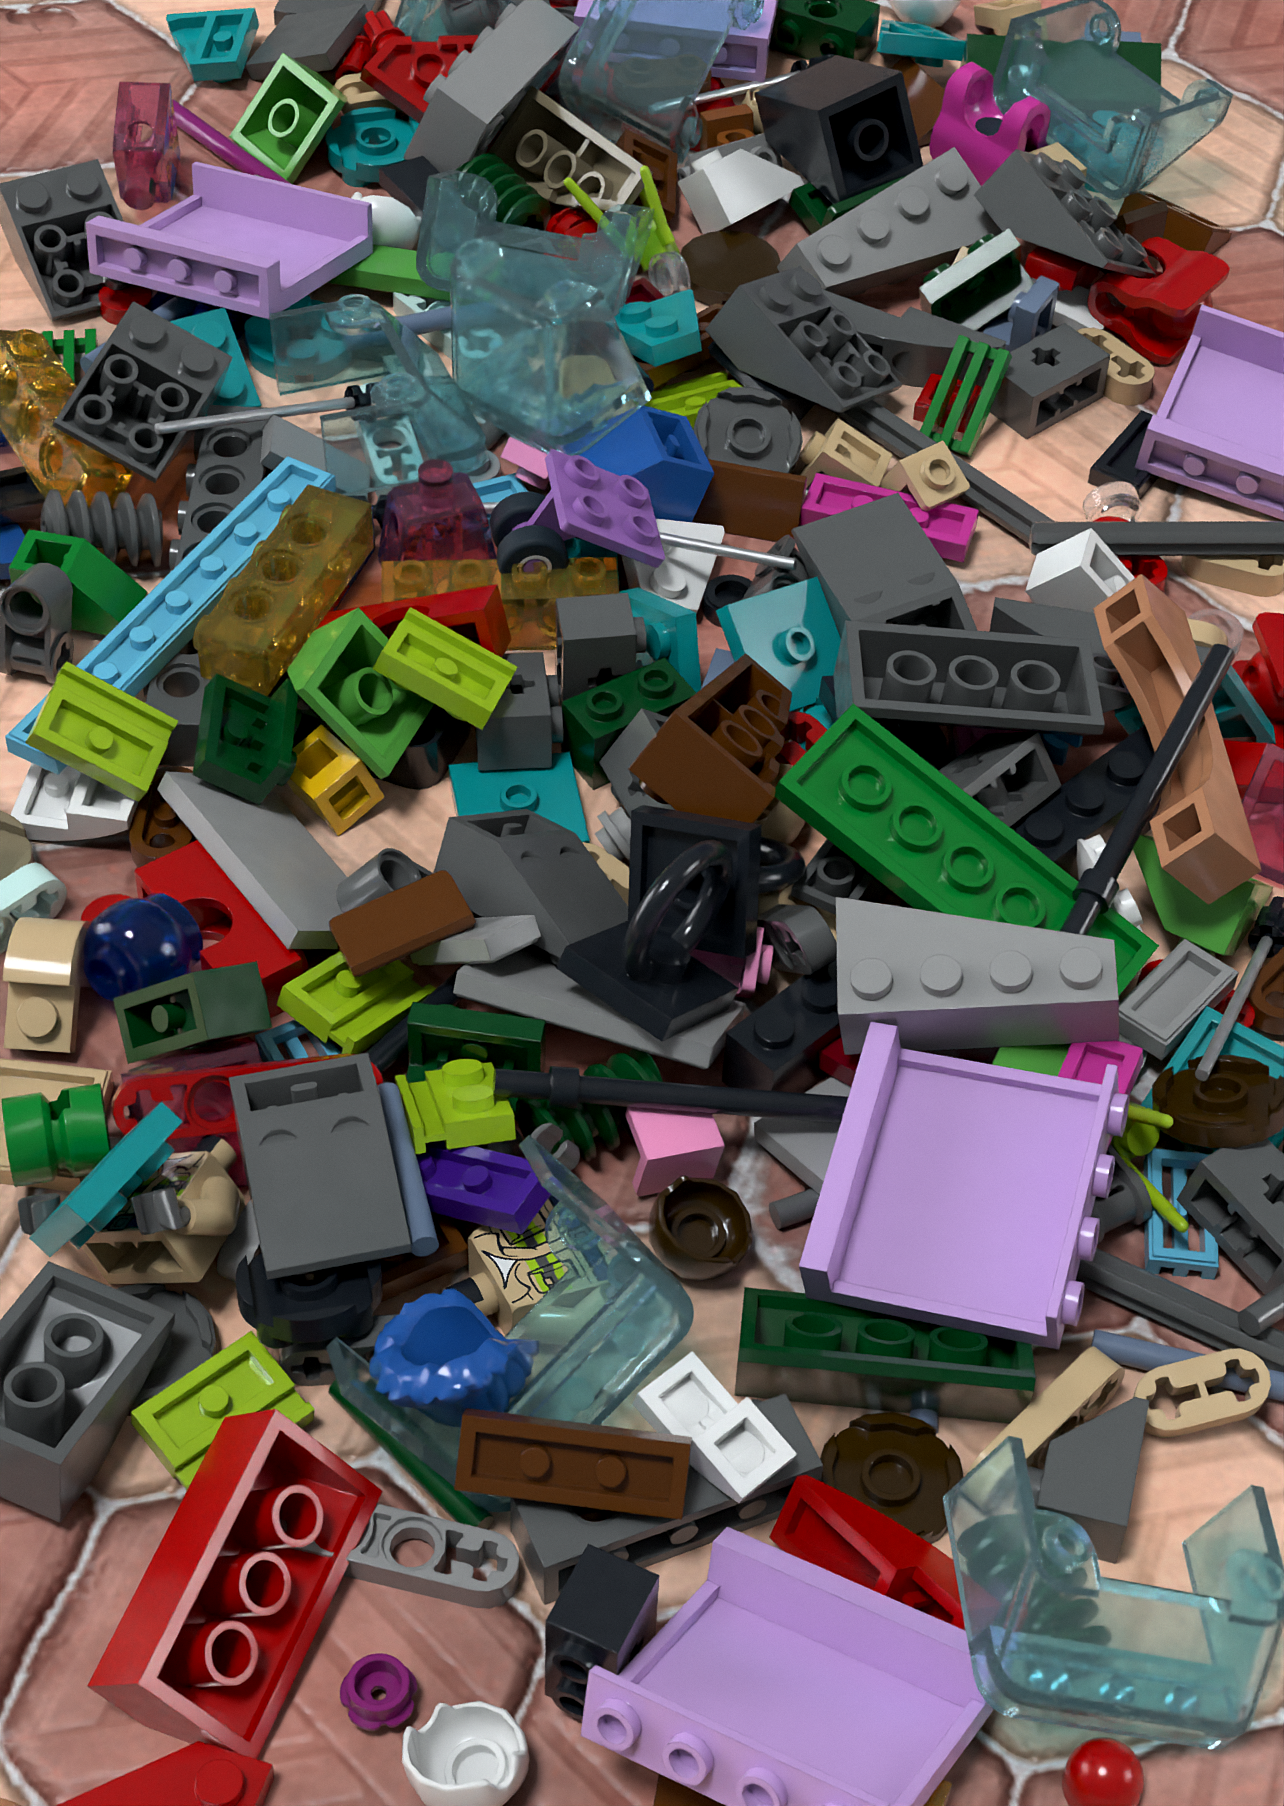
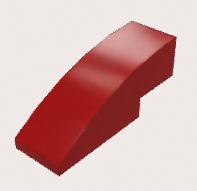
(867, 1549)

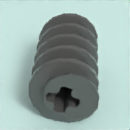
(106, 526)

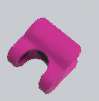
(978, 127)

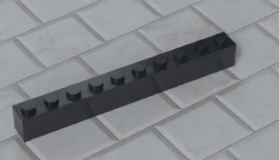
(782, 1039)

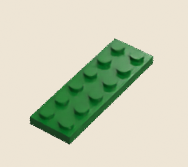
(934, 838)

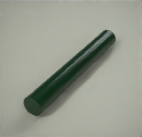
(451, 1500)

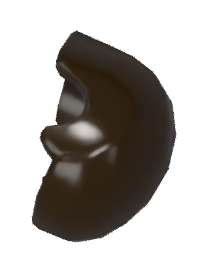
(699, 1228)

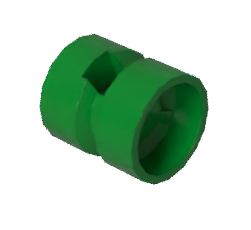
(55, 1134)

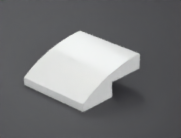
(70, 806)

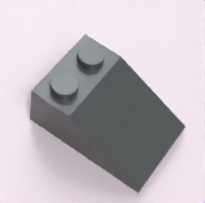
(67, 1383)

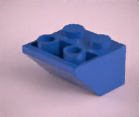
(663, 456)

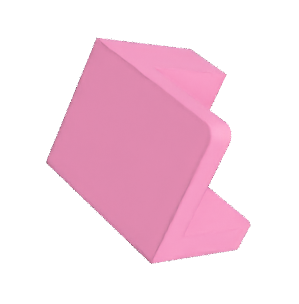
(673, 1146)

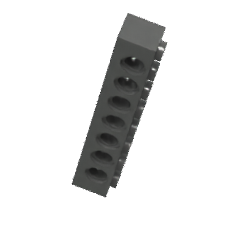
(222, 478)

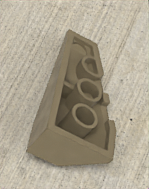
(550, 144)

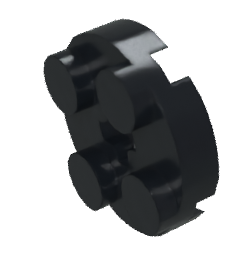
(294, 1313)

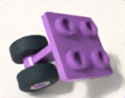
(581, 504)

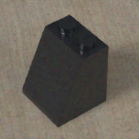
(842, 126)

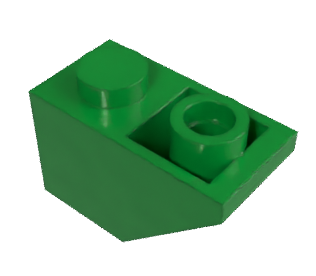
(100, 588)

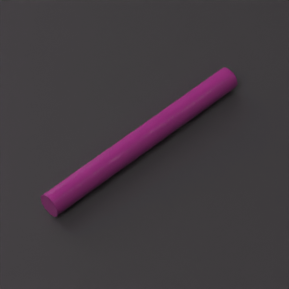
(221, 144)

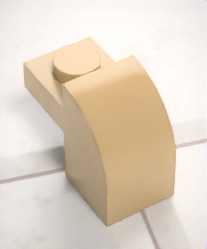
(44, 983)

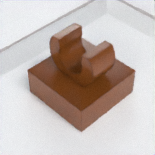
(726, 125)

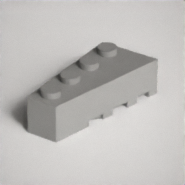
(490, 83)
(898, 231)
(969, 980)

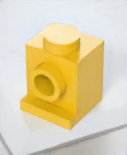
(333, 780)

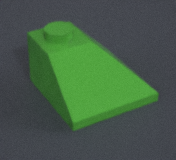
(288, 117)
(357, 702)
(1210, 927)

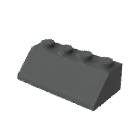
(968, 679)

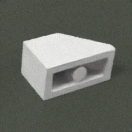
(733, 187)
(1077, 574)

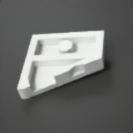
(683, 572)

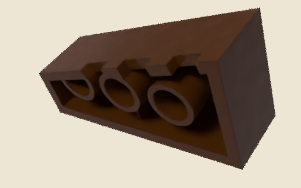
(720, 746)

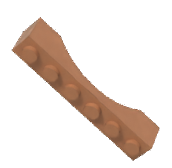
(1200, 816)

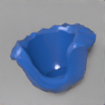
(448, 1359)

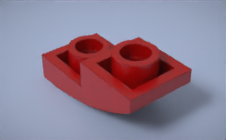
(1060, 268)

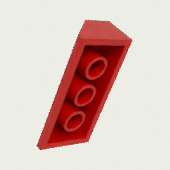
(225, 1595)

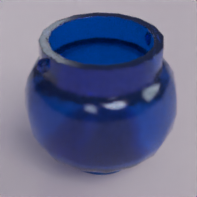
(140, 945)

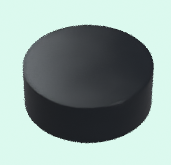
(721, 592)

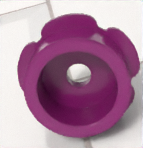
(375, 1673)

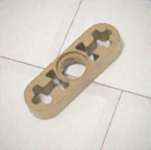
(1064, 1405)

